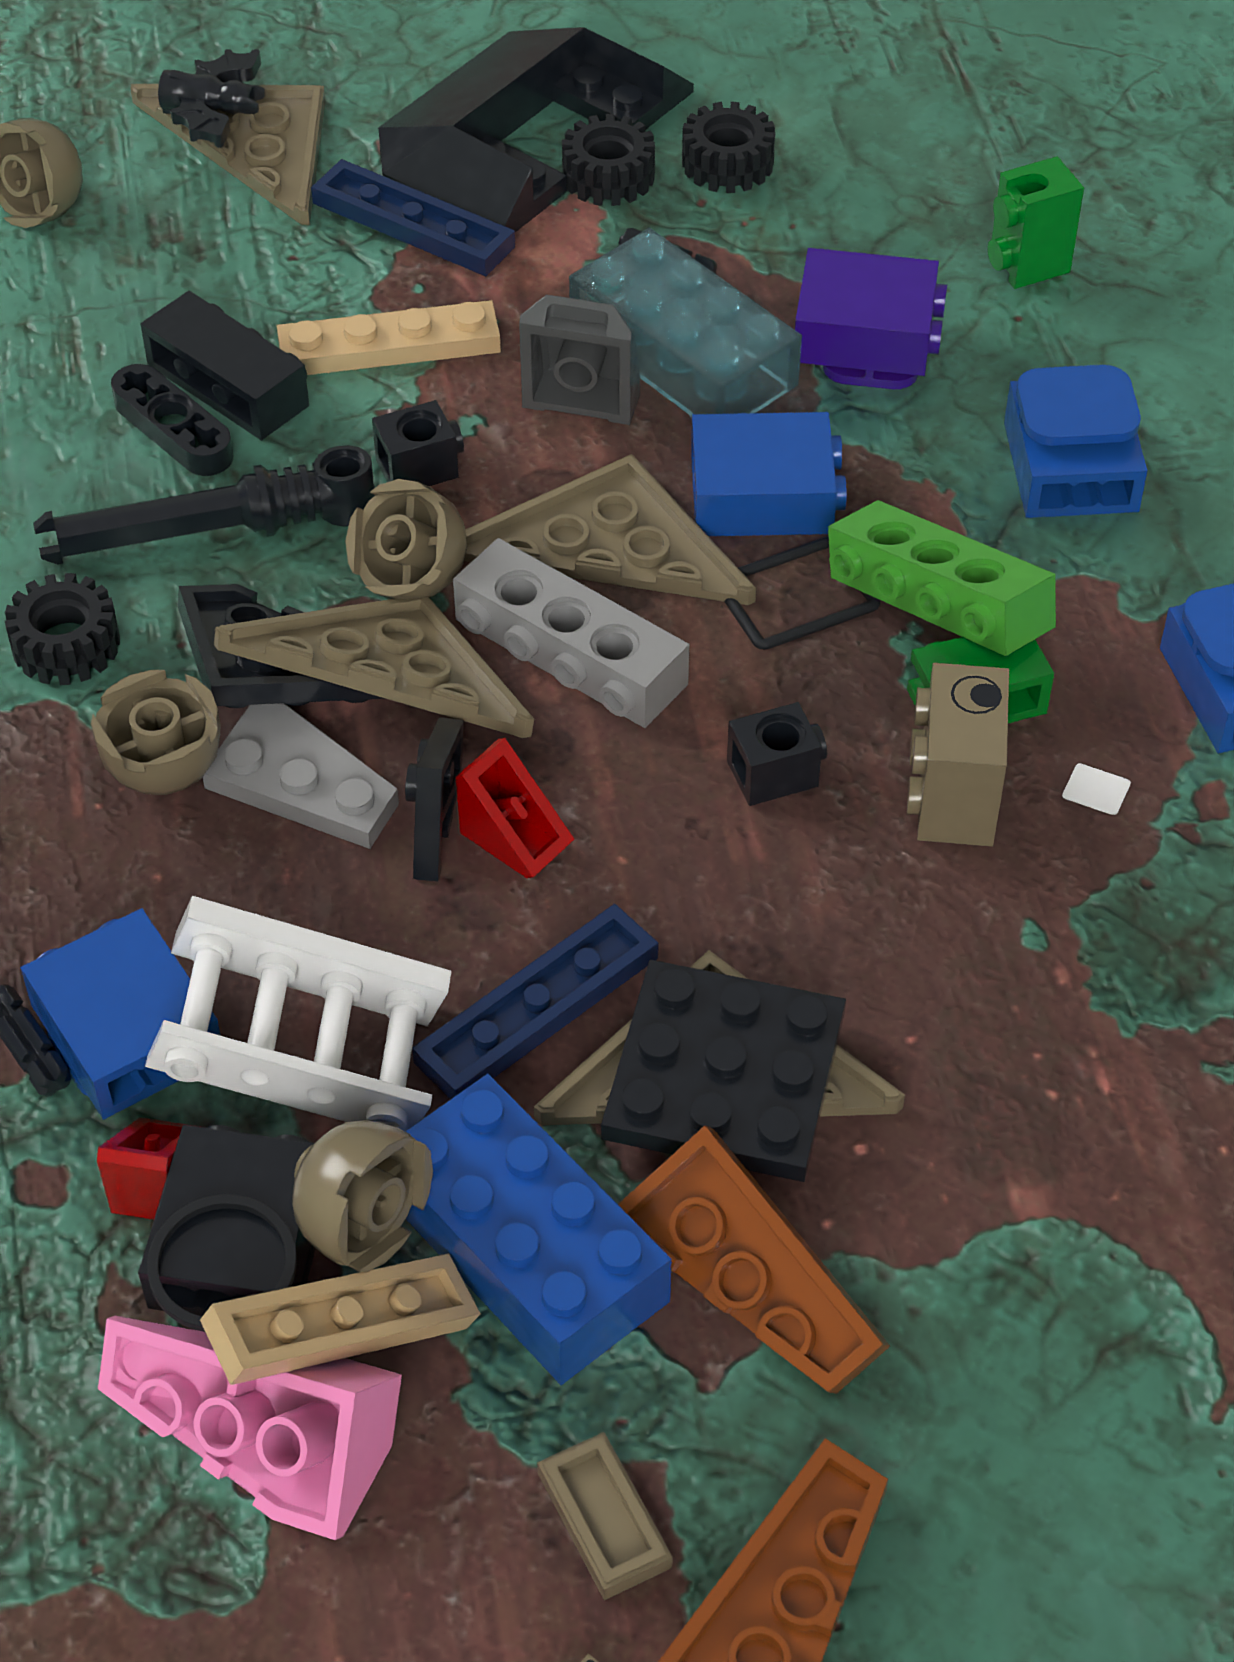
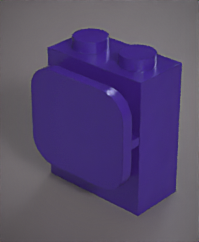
(869, 316)

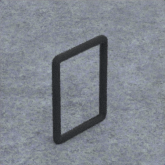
(817, 625)

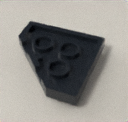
(236, 679)

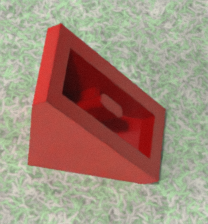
(509, 812)
(137, 1166)

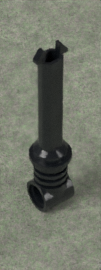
(260, 500)

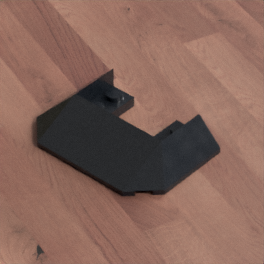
(454, 132)

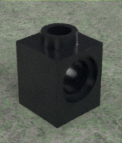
(418, 444)
(775, 753)

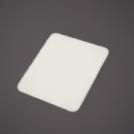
(1096, 789)

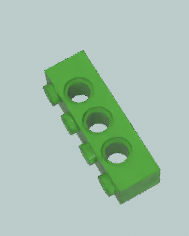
(943, 577)

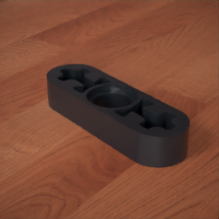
(178, 439)

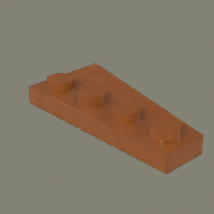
(752, 1261)
(793, 1572)

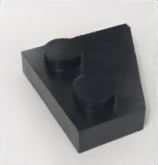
(434, 791)

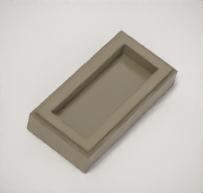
(604, 1515)

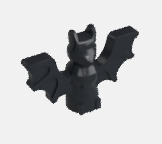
(214, 87)

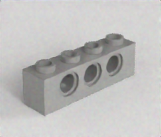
(571, 632)

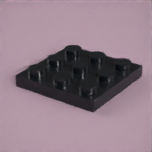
(728, 1058)

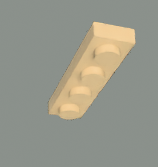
(392, 337)
(338, 1318)

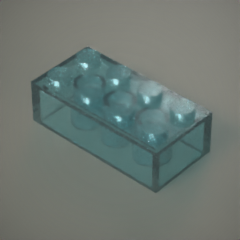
(692, 329)

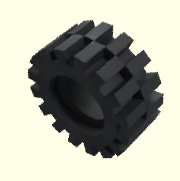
(728, 147)
(608, 159)
(68, 652)

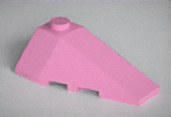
(290, 1439)

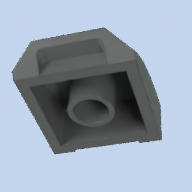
(578, 359)

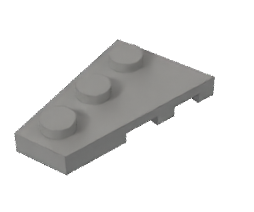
(302, 775)

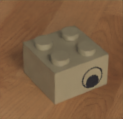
(959, 754)

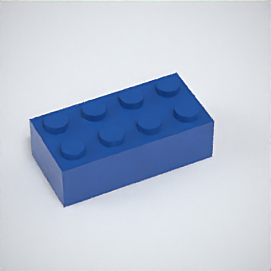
(535, 1232)

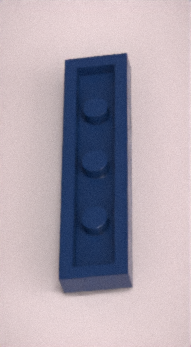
(413, 217)
(536, 1002)

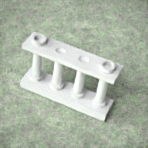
(310, 962)

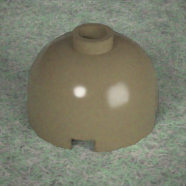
(37, 172)
(406, 541)
(157, 732)
(358, 1191)

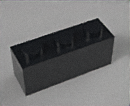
(225, 364)

